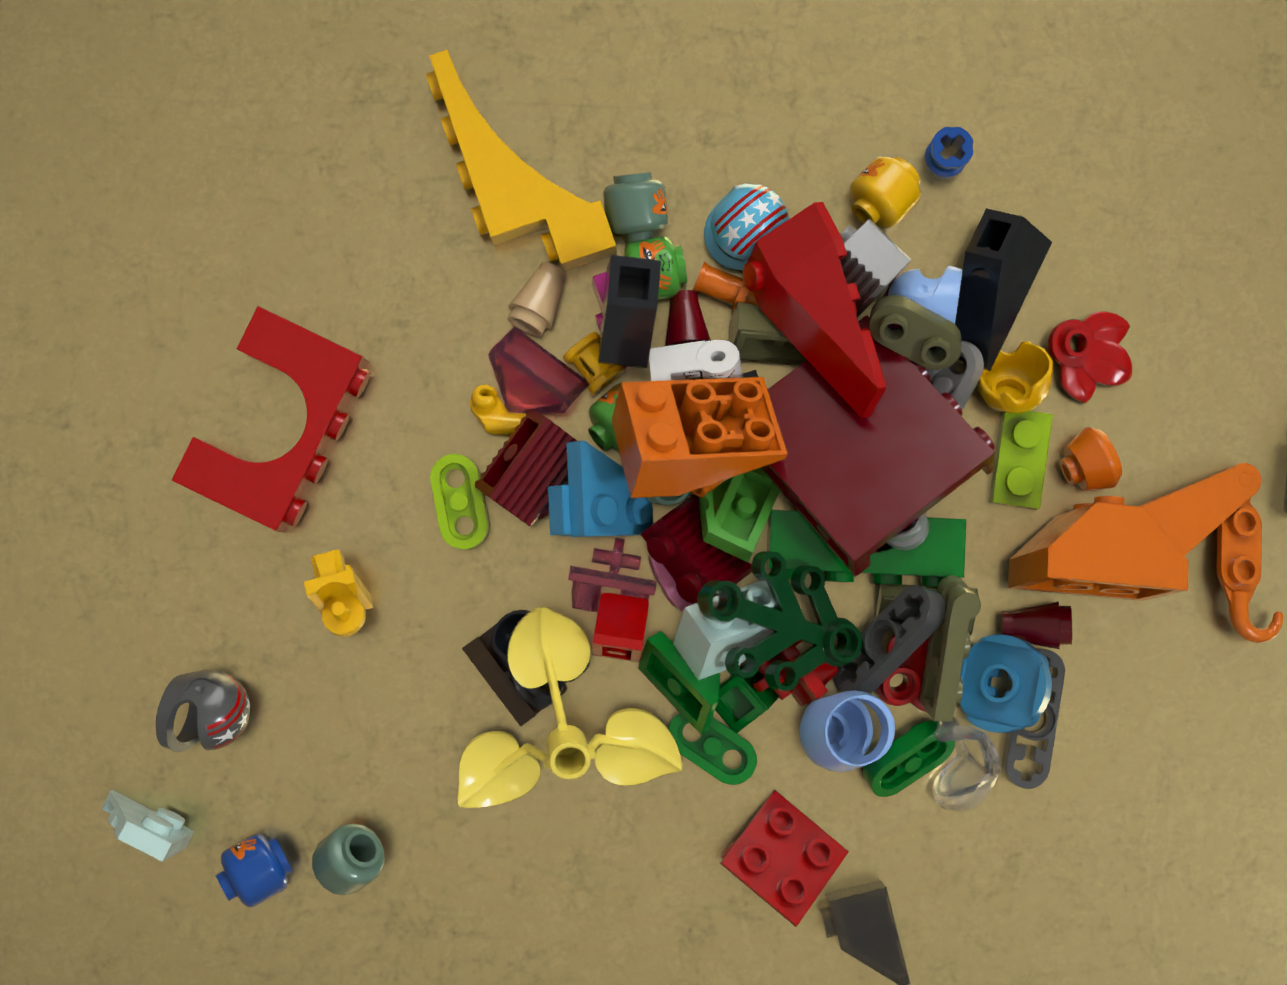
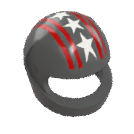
(215, 713)

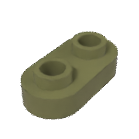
(918, 333)

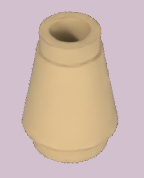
(537, 301)

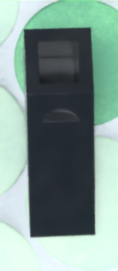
(996, 279)

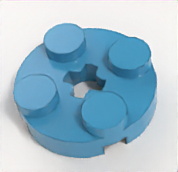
(1029, 677)

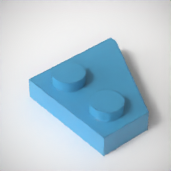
(601, 496)

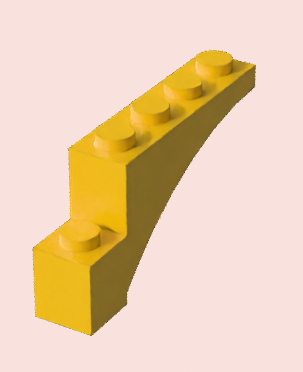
(509, 191)

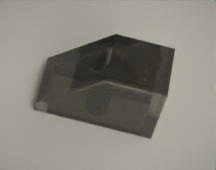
(866, 928)

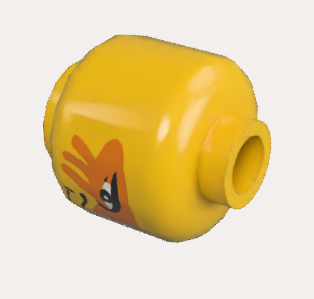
(885, 191)

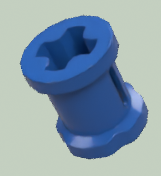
(942, 140)

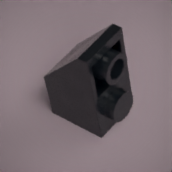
(629, 311)

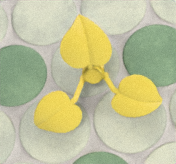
(630, 753)

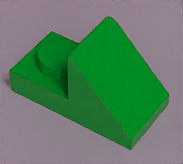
(676, 681)

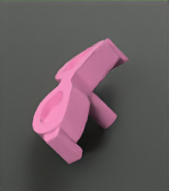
(667, 585)

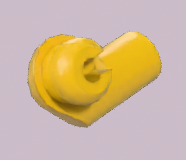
(492, 413)

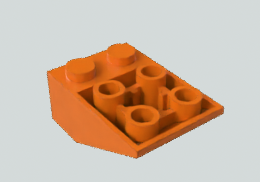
(693, 433)

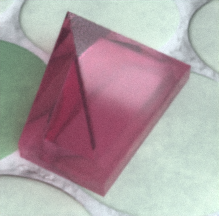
(533, 376)

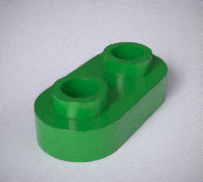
(711, 746)
(907, 760)

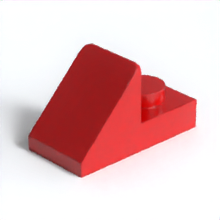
(620, 627)

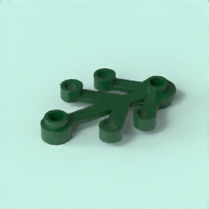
(787, 623)

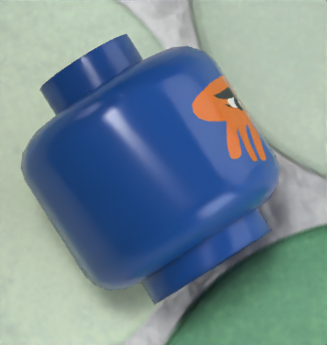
(254, 870)

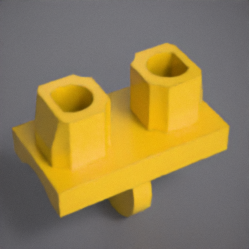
(338, 594)

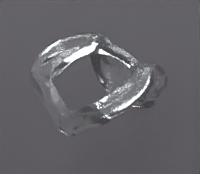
(963, 780)

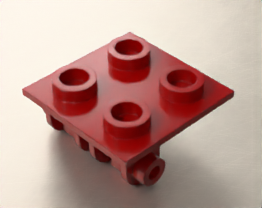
(784, 858)

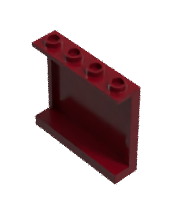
(876, 473)

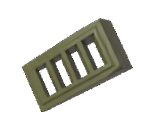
(759, 338)

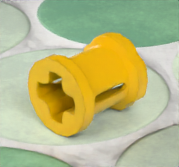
(585, 358)

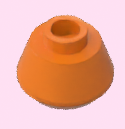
(1091, 461)

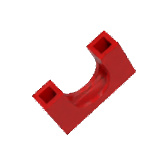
(274, 489)

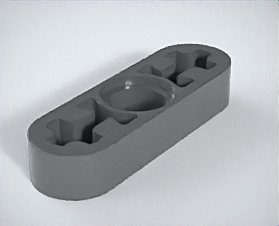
(908, 638)
(1047, 733)

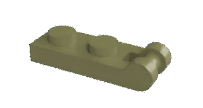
(947, 649)

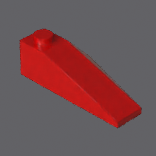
(806, 296)

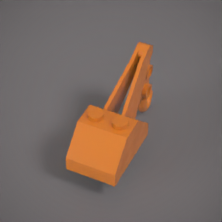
(1142, 548)

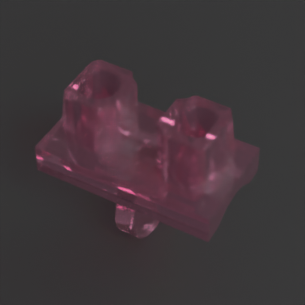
(589, 582)

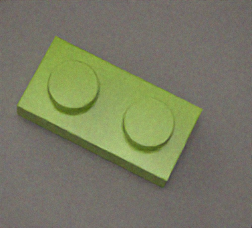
(1021, 459)

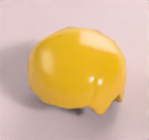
(1017, 379)

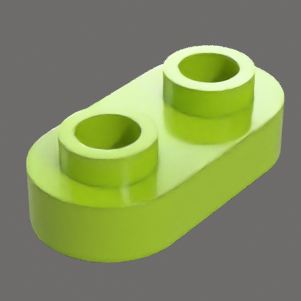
(458, 502)

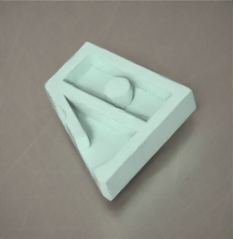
(152, 832)

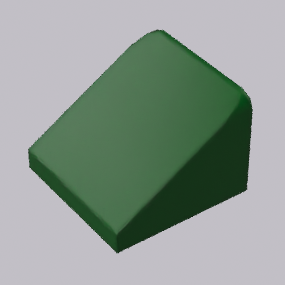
(740, 701)

